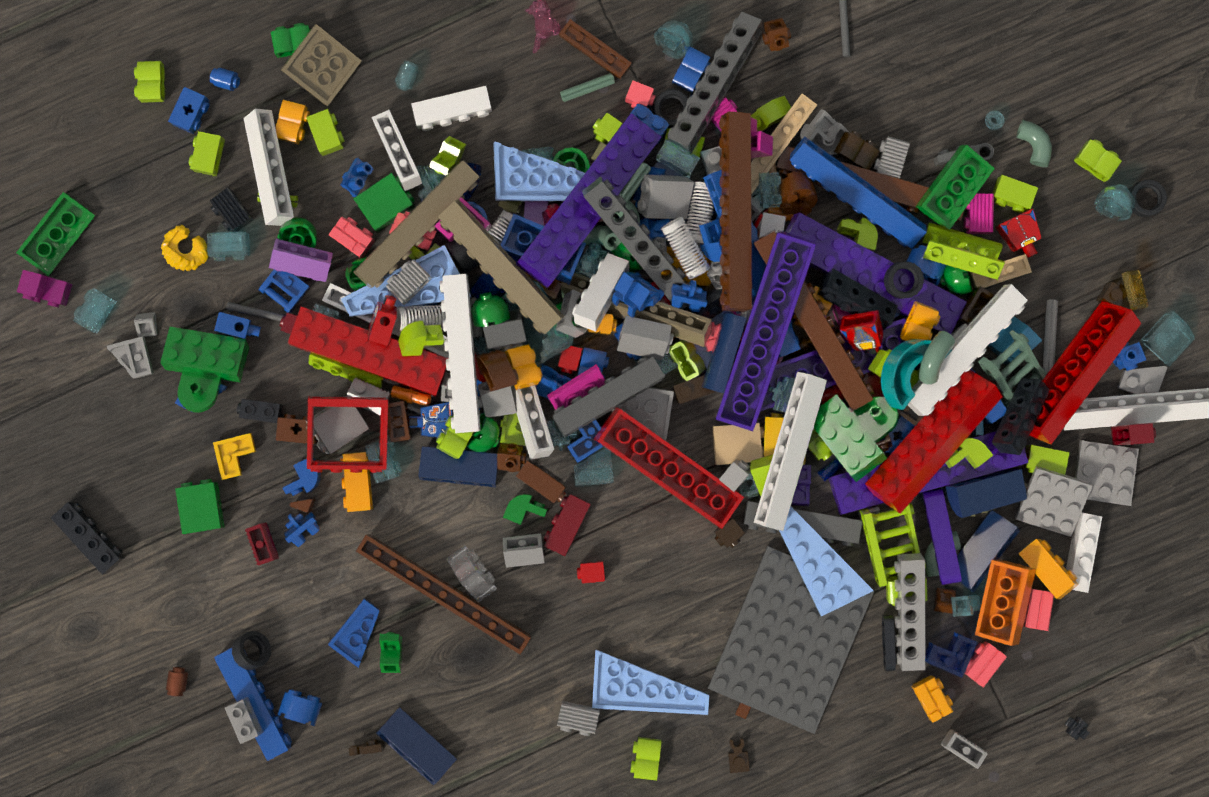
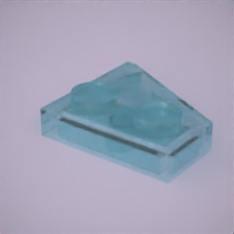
(595, 470)

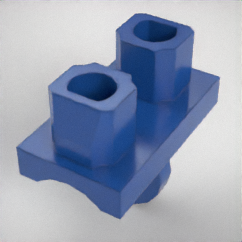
(356, 176)
(688, 294)
(299, 525)

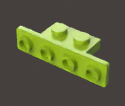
(342, 370)

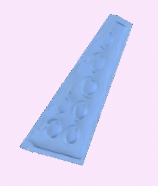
(531, 177)
(436, 264)
(824, 572)
(630, 687)

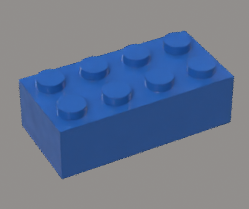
(522, 233)

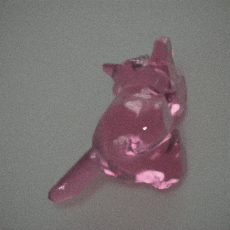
(544, 23)

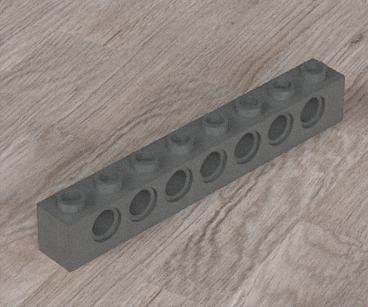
(744, 24)
(602, 188)

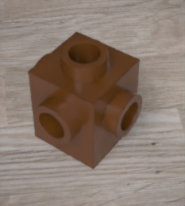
(776, 34)
(510, 457)

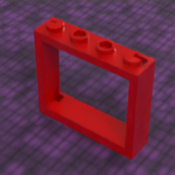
(354, 466)

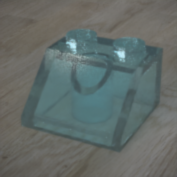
(1169, 337)

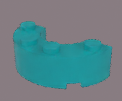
(898, 370)

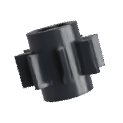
(1077, 728)

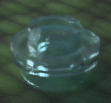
(1000, 120)

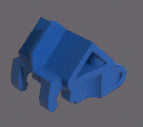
(635, 293)

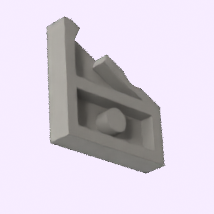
(1142, 380)

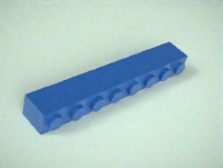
(857, 192)

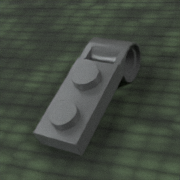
(944, 156)

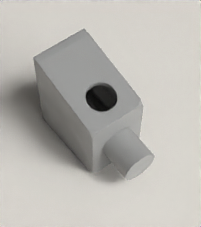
(496, 402)

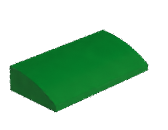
(955, 187)
(55, 233)

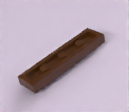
(595, 49)

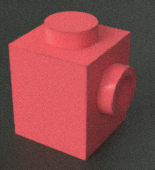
(640, 95)

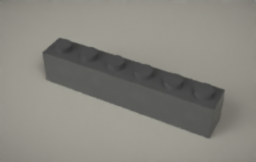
(608, 397)
(827, 526)

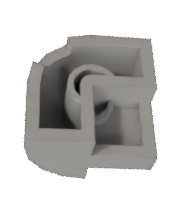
(824, 132)

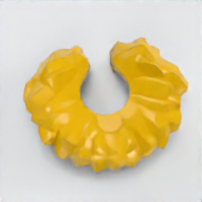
(179, 260)

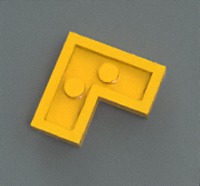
(228, 452)

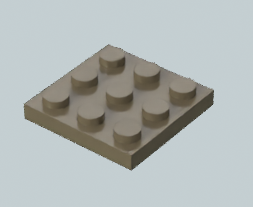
(321, 65)

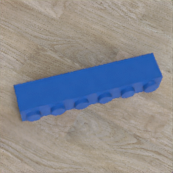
(244, 684)

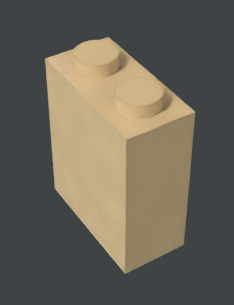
(737, 443)

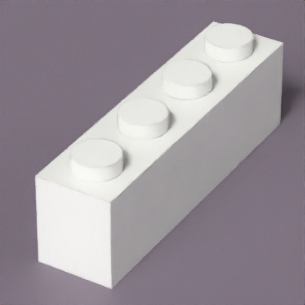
(452, 108)
(397, 150)
(598, 297)
(1083, 549)

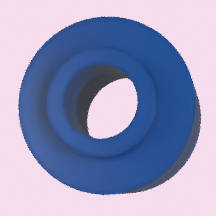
(224, 78)

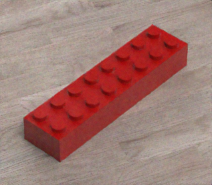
(352, 347)
(1083, 366)
(933, 441)
(668, 467)

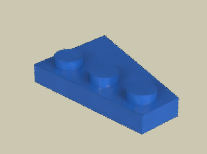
(355, 632)

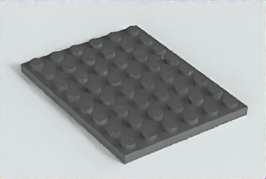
(781, 648)

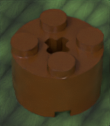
(797, 194)

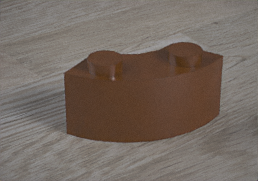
(496, 370)

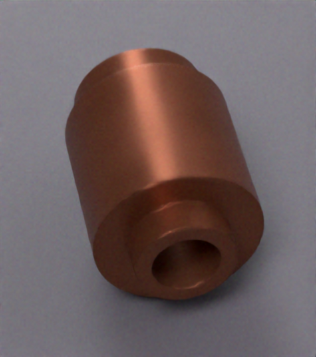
(176, 681)

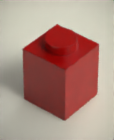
(570, 359)
(591, 572)

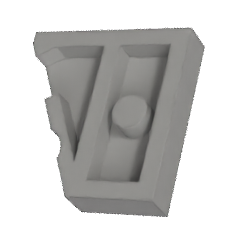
(133, 356)

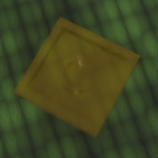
(1135, 290)

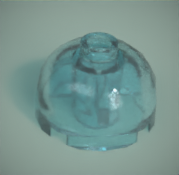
(674, 38)
(1115, 201)

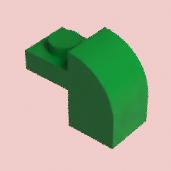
(519, 505)
(390, 652)

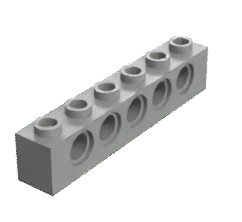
(915, 658)

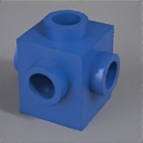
(1129, 357)

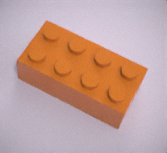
(1005, 602)

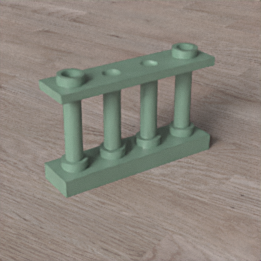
(997, 377)

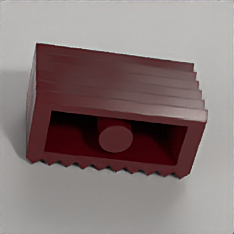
(262, 543)

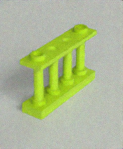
(963, 251)
(874, 537)

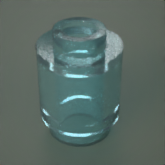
(406, 75)

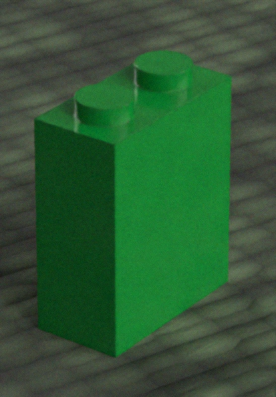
(384, 202)
(199, 506)

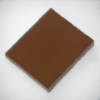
(742, 710)

